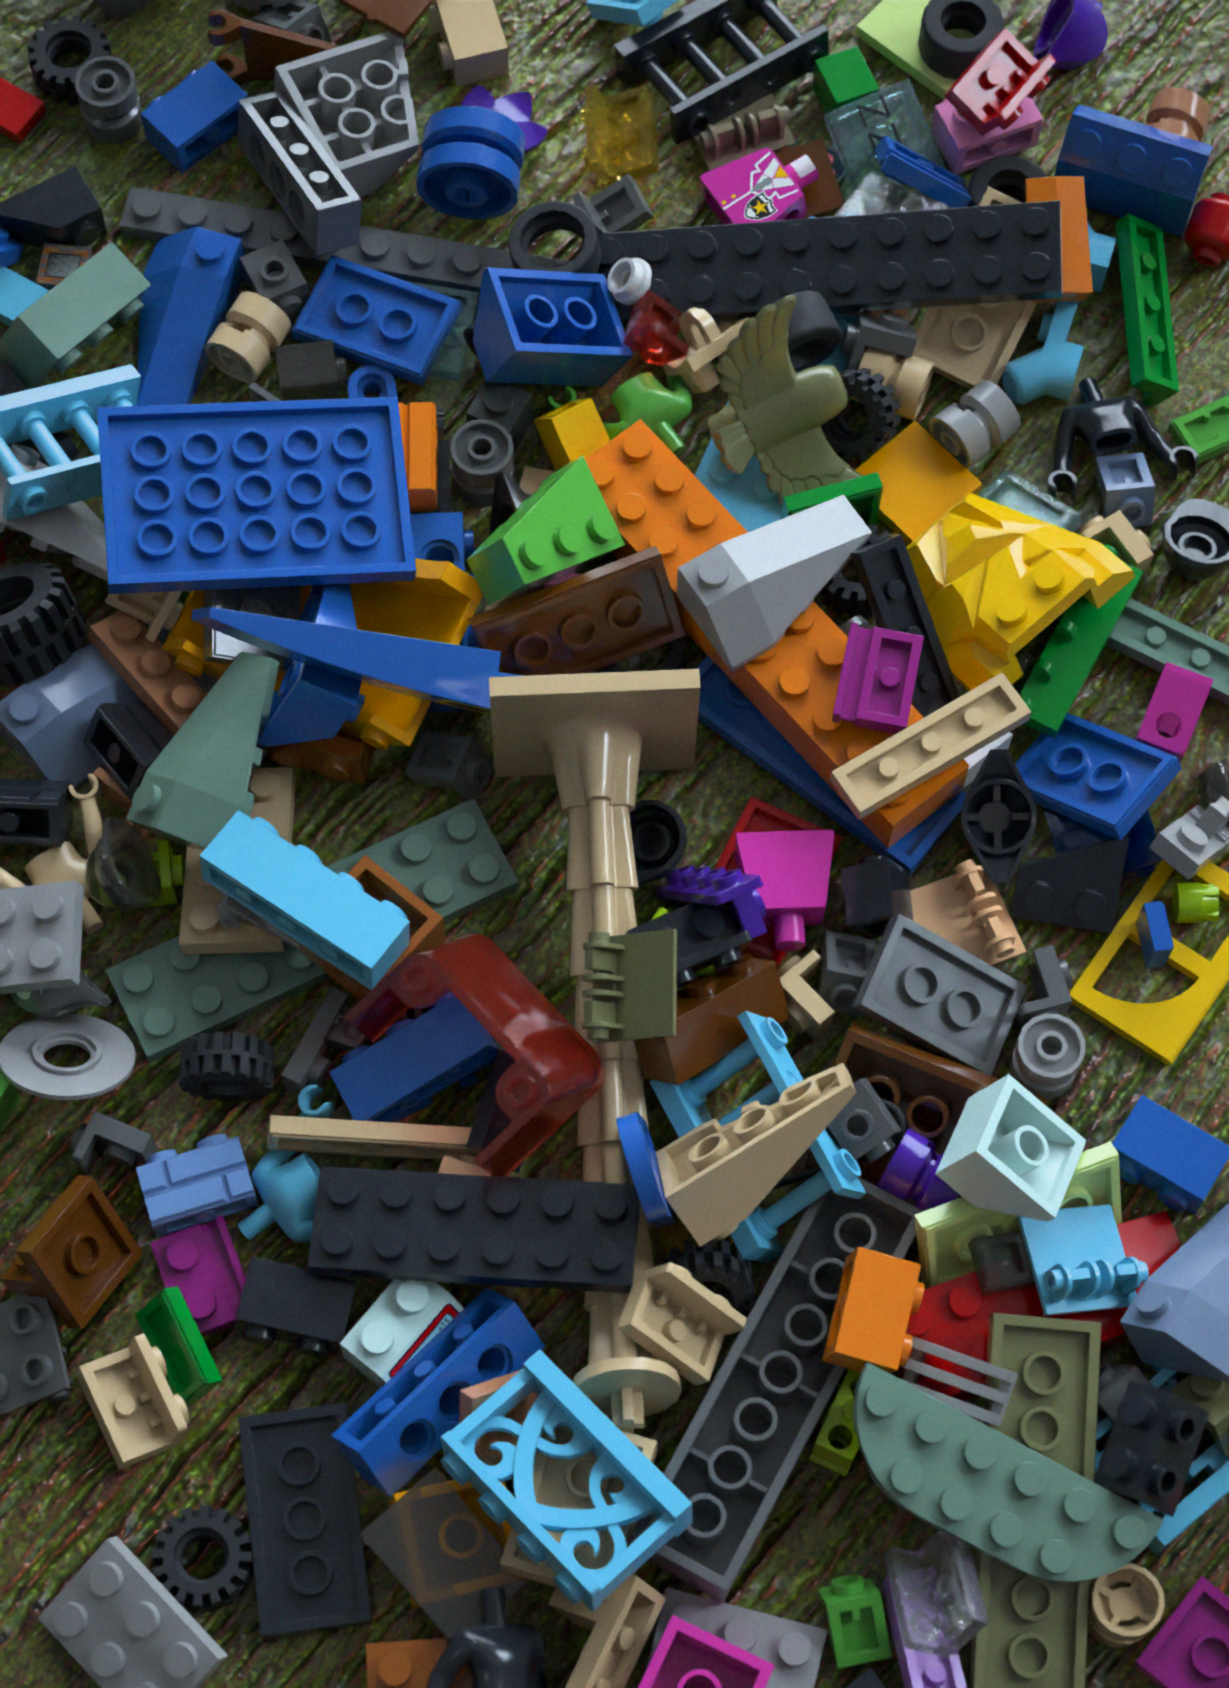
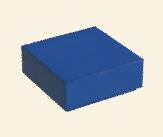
(1154, 934)

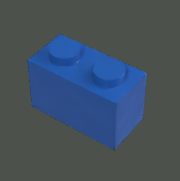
(194, 116)
(1169, 1155)

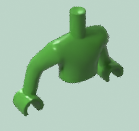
(649, 401)

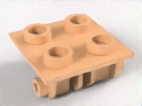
(968, 914)

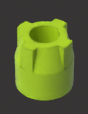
(1195, 902)

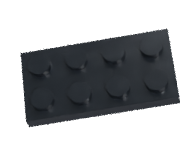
(304, 1522)

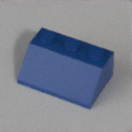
(1133, 168)
(548, 328)

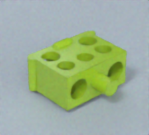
(838, 1426)

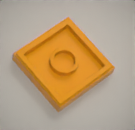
(917, 481)

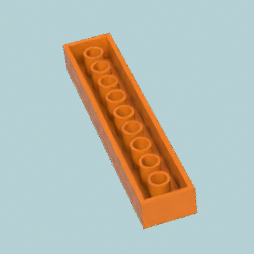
(796, 681)

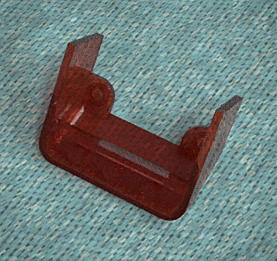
(553, 1062)

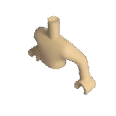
(64, 862)

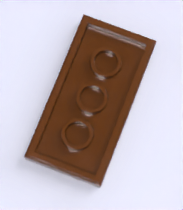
(584, 620)

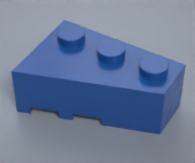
(415, 1063)

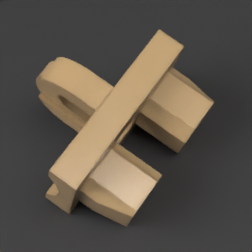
(705, 343)

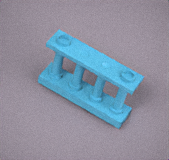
(52, 409)
(687, 1110)

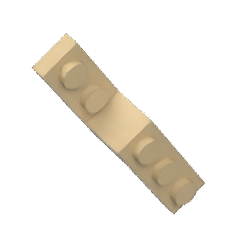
(616, 1635)

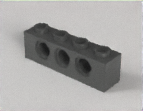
(299, 172)

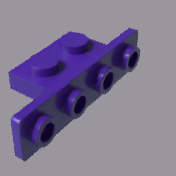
(716, 888)

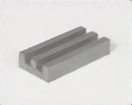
(1000, 1397)

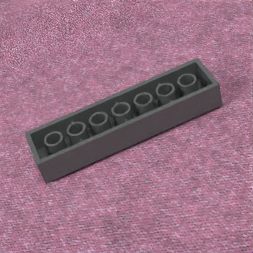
(770, 1390)

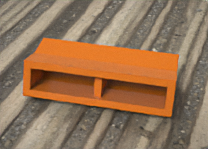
(1075, 239)

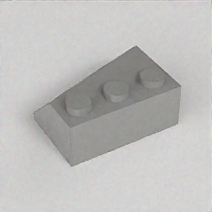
(356, 106)

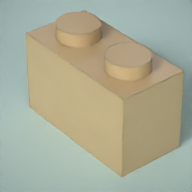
(470, 38)

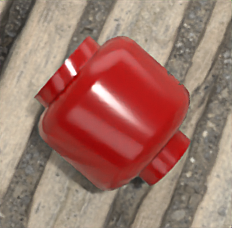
(1209, 230)

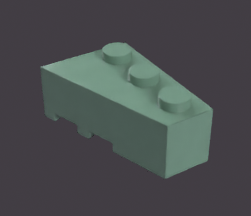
(72, 317)

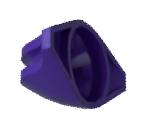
(1072, 33)

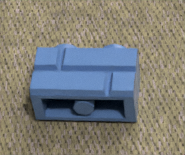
(196, 1184)

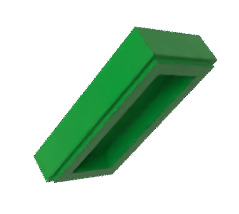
(174, 1332)

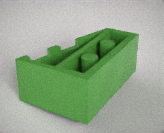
(548, 536)

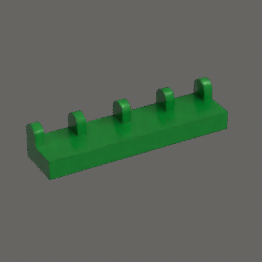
(1147, 309)
(1071, 656)

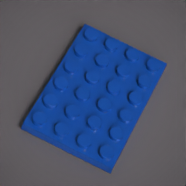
(254, 495)

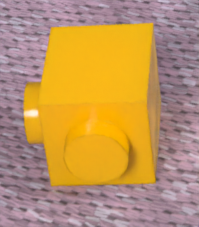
(571, 431)

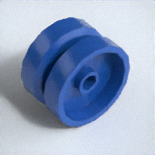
(471, 162)

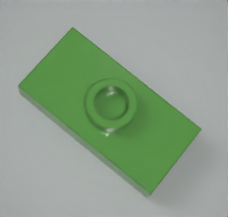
(1204, 429)

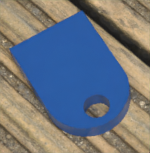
(645, 1169)

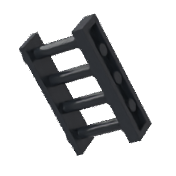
(699, 24)

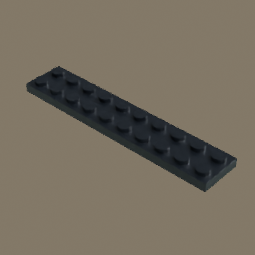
(853, 260)

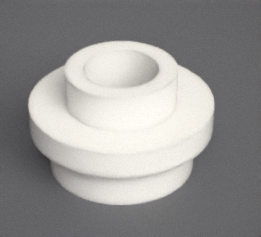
(629, 280)

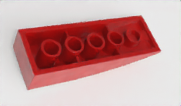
(958, 1313)

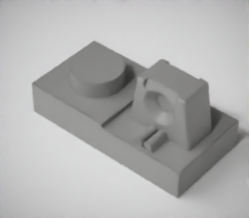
(1195, 838)

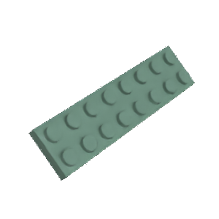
(171, 996)

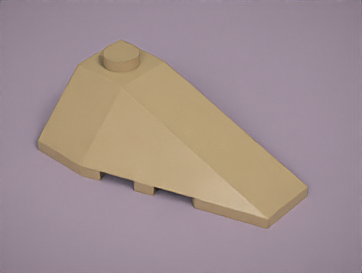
(725, 1171)

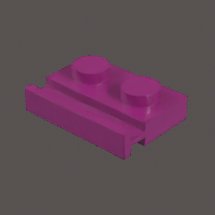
(878, 678)
(205, 1270)

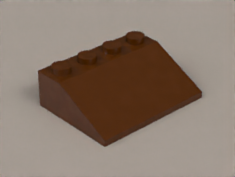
(918, 1081)

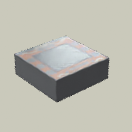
(59, 262)

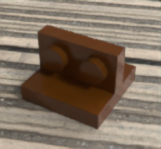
(74, 1254)

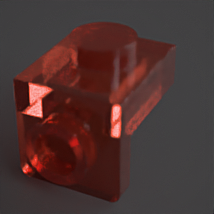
(655, 330)

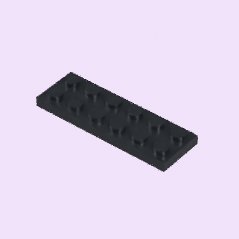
(475, 1229)

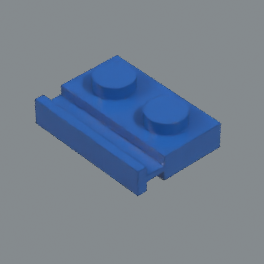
(921, 173)

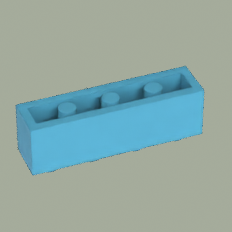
(306, 898)

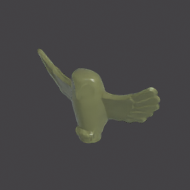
(776, 409)

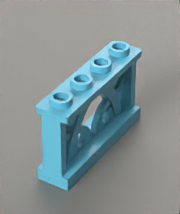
(558, 1405)

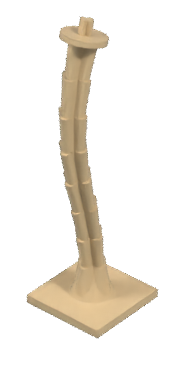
(595, 741)

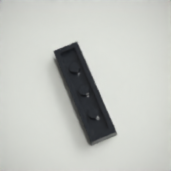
(900, 606)

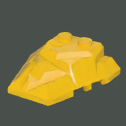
(1002, 580)

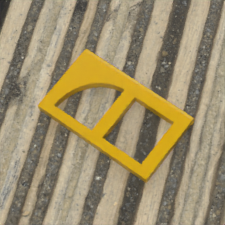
(1166, 1025)

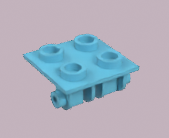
(1081, 1261)

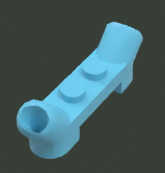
(1055, 365)

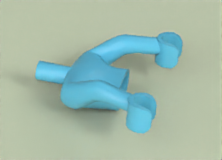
(289, 1187)

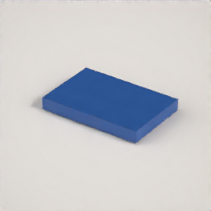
(377, 319)
(1096, 775)

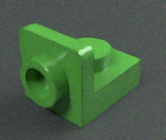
(855, 1621)

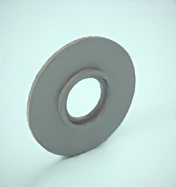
(25, 1067)

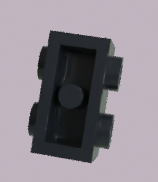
(1151, 1447)

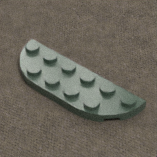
(992, 1487)

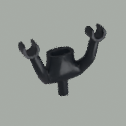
(1107, 429)
(495, 1652)

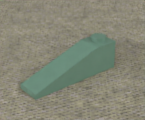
(209, 761)

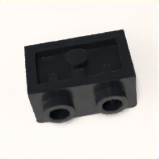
(704, 938)

